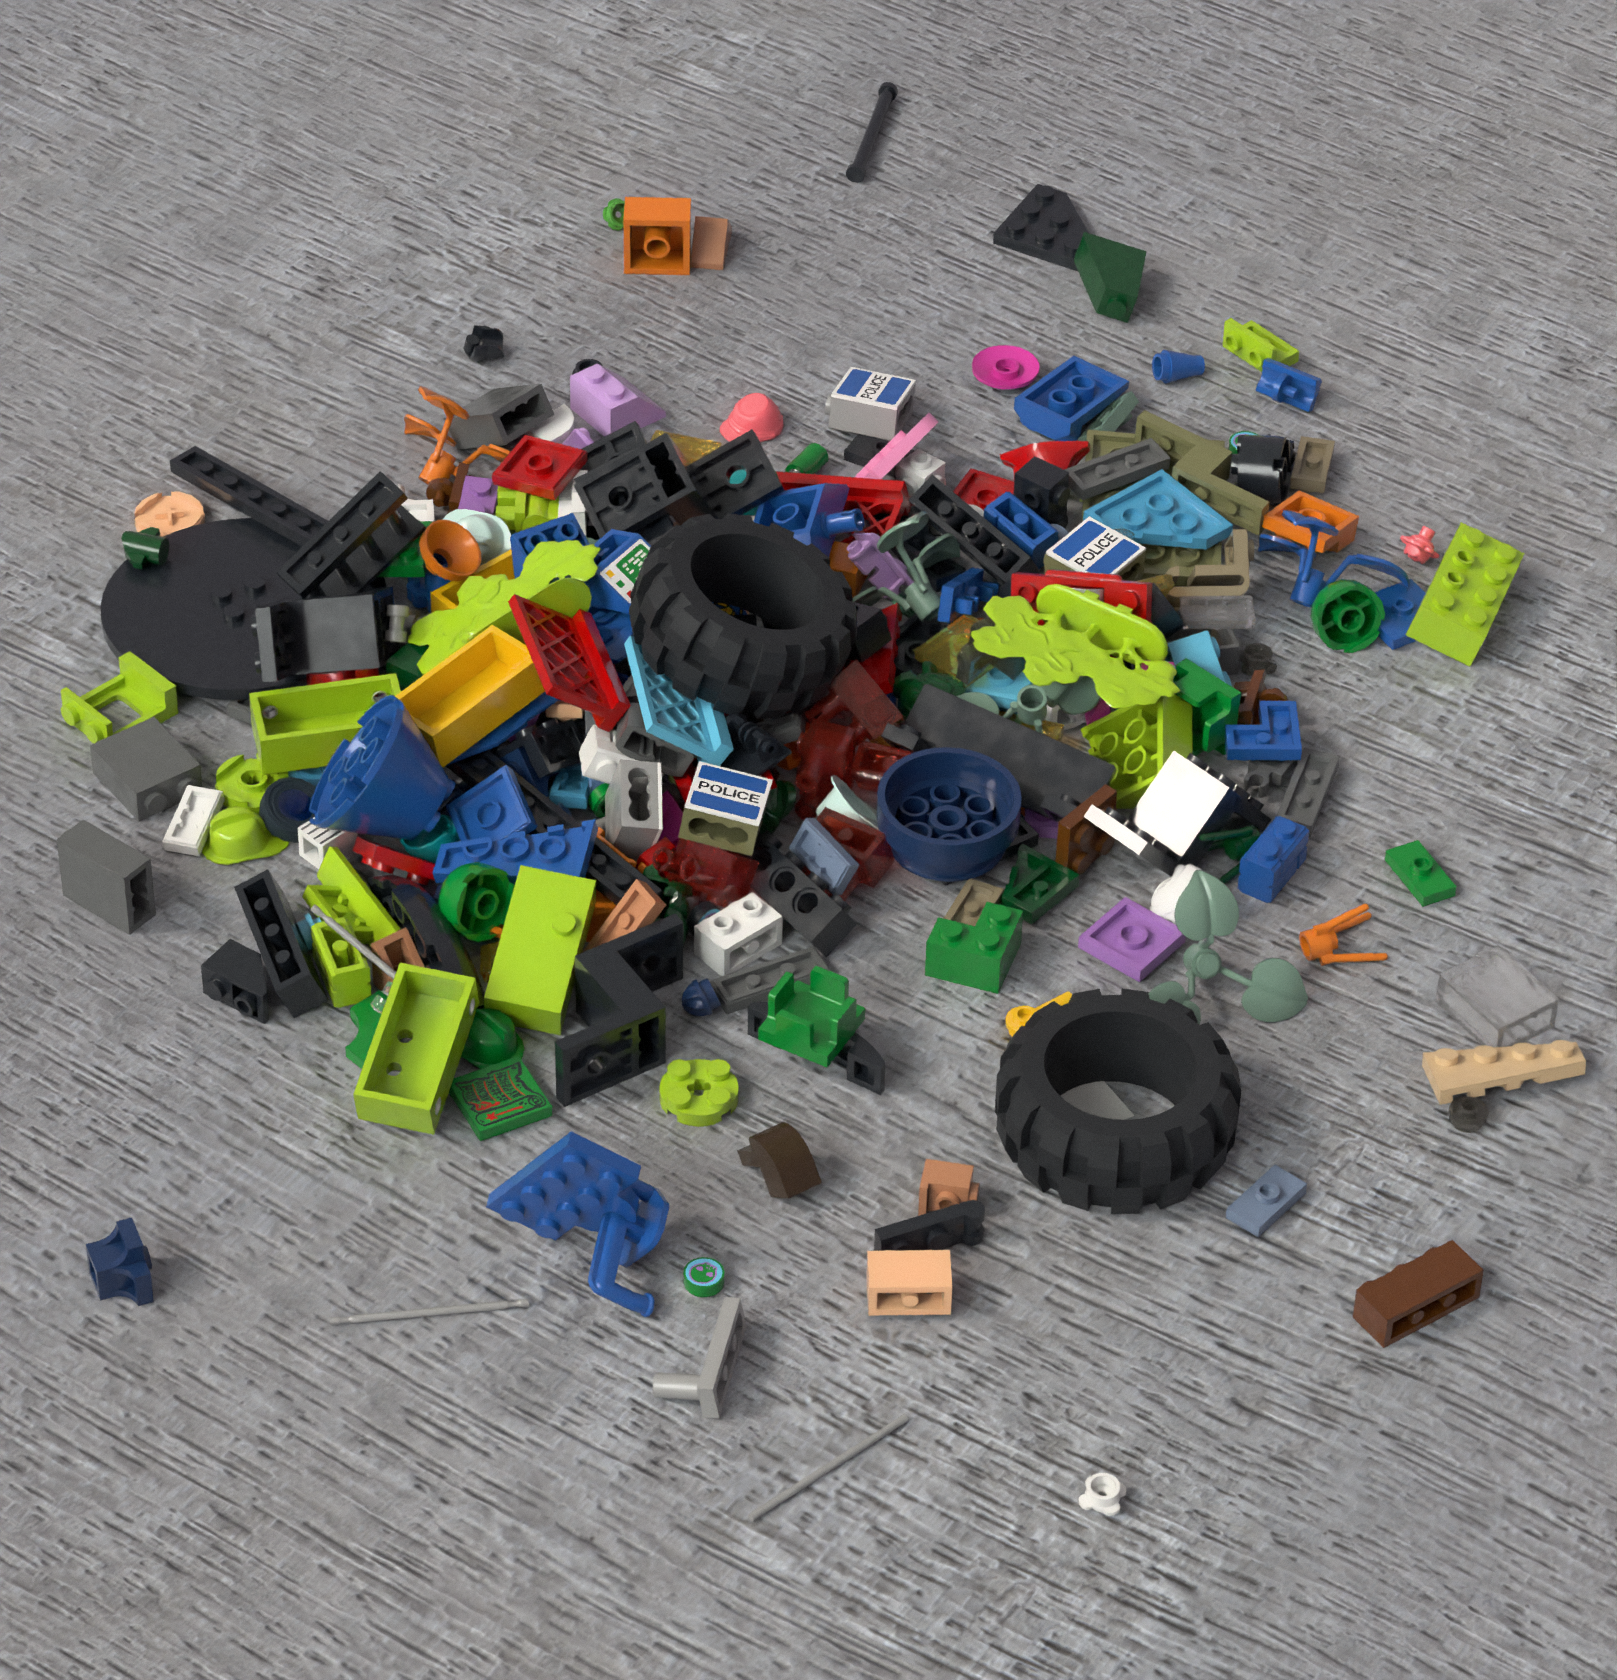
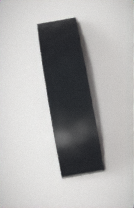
(862, 1060)

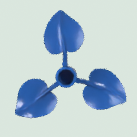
(1309, 580)

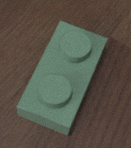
(1114, 415)

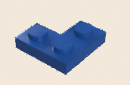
(1273, 739)

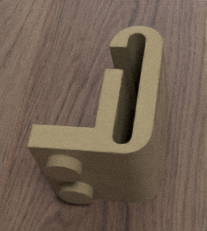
(1218, 580)

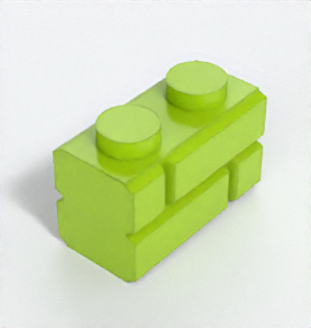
(340, 964)

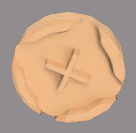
(169, 512)

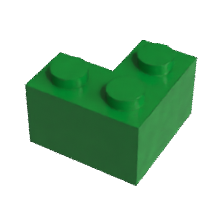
(978, 953)

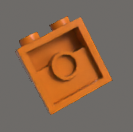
(1313, 507)

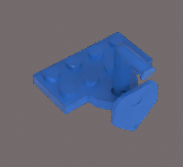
(596, 1191)

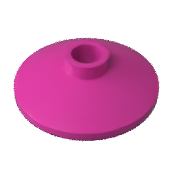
(1005, 367)

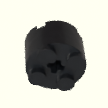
(1263, 466)

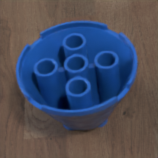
(382, 779)

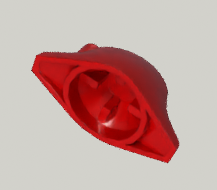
(1059, 453)

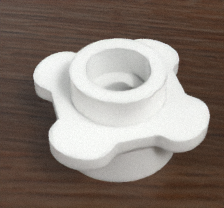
(1102, 1494)

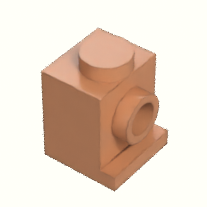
(946, 1185)

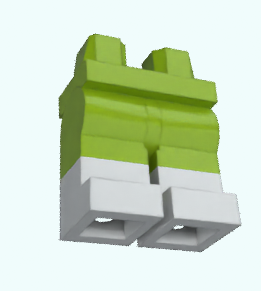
(526, 510)

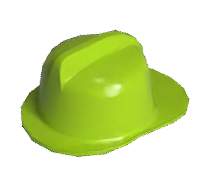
(240, 836)

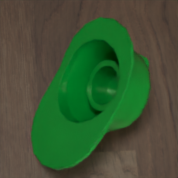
(492, 1039)

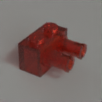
(861, 697)
(825, 752)
(864, 845)
(707, 869)

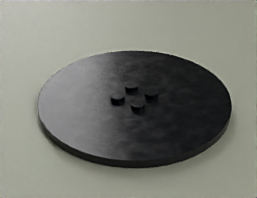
(198, 607)

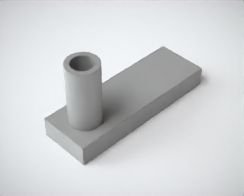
(718, 1368)

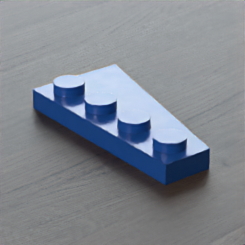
(555, 851)

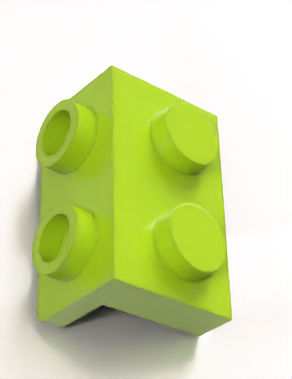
(1256, 343)

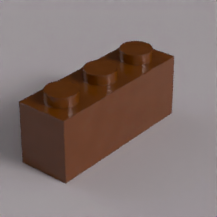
(1417, 1293)

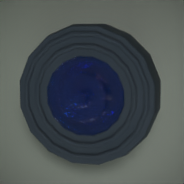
(287, 807)

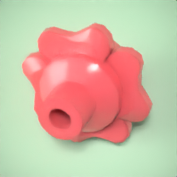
(1420, 546)

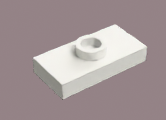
(192, 820)

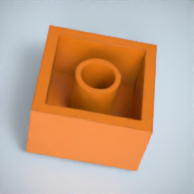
(657, 235)

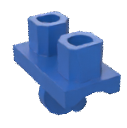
(1288, 385)

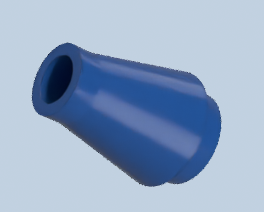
(1174, 366)

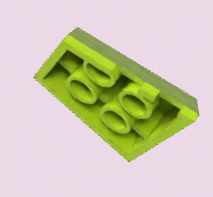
(1140, 743)

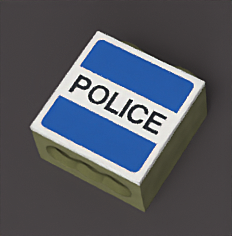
(1097, 550)
(725, 808)

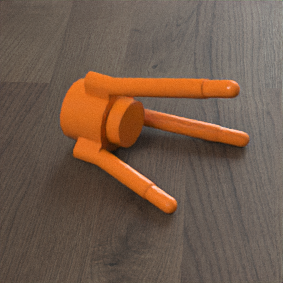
(1322, 939)

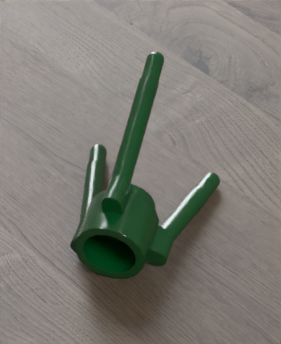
(1235, 844)

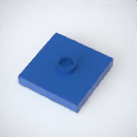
(1400, 608)
(492, 808)

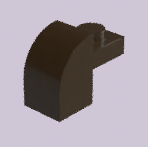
(782, 1160)

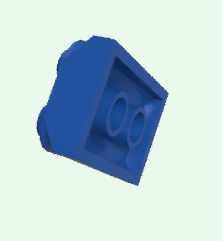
(1068, 399)

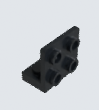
(550, 746)

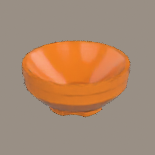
(455, 545)

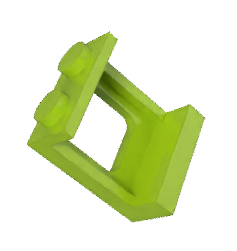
(136, 686)

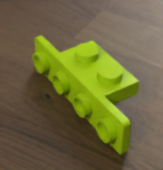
(349, 897)

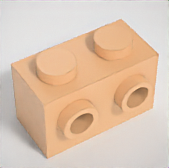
(907, 1279)

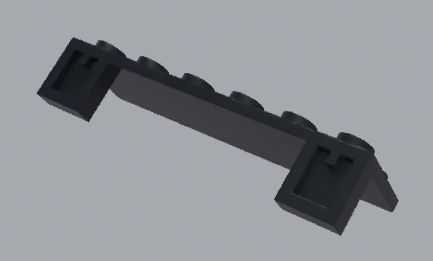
(1049, 773)

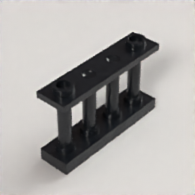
(354, 543)

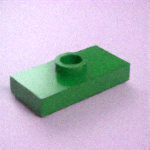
(1420, 873)

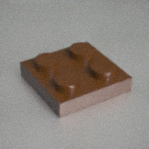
(1081, 840)

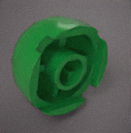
(1347, 615)
(476, 899)

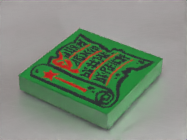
(499, 1098)

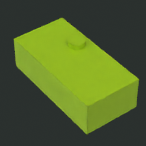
(538, 948)

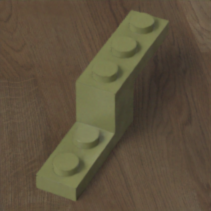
(1204, 471)

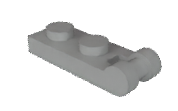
(400, 623)

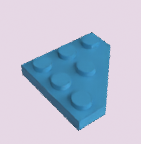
(1162, 514)

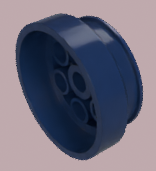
(948, 812)

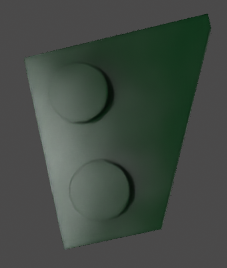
(1037, 884)

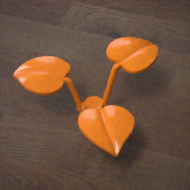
(440, 462)

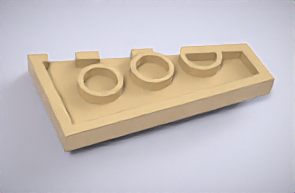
(1487, 1066)

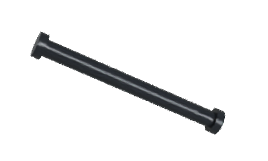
(856, 170)

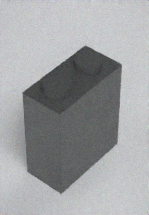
(501, 416)
(145, 768)
(106, 876)

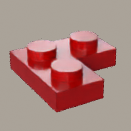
(387, 859)

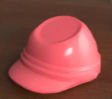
(753, 412)

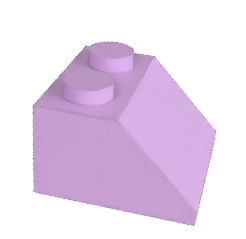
(610, 400)

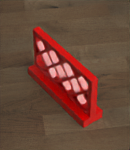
(866, 494)
(572, 660)

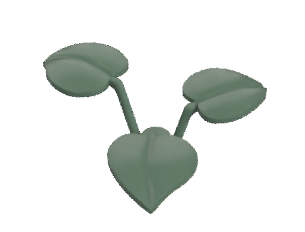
(920, 593)
(1033, 700)
(1210, 910)

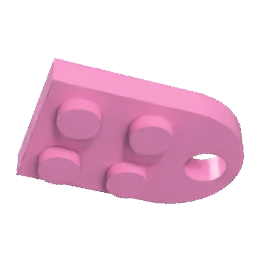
(897, 449)

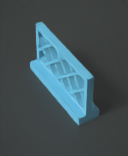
(683, 721)

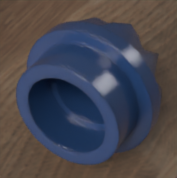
(700, 998)

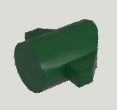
(145, 547)

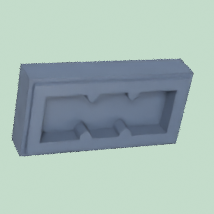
(824, 855)
(1266, 1200)

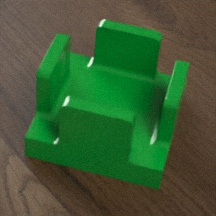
(1212, 704)
(811, 1018)

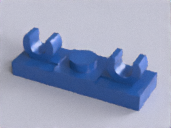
(964, 594)

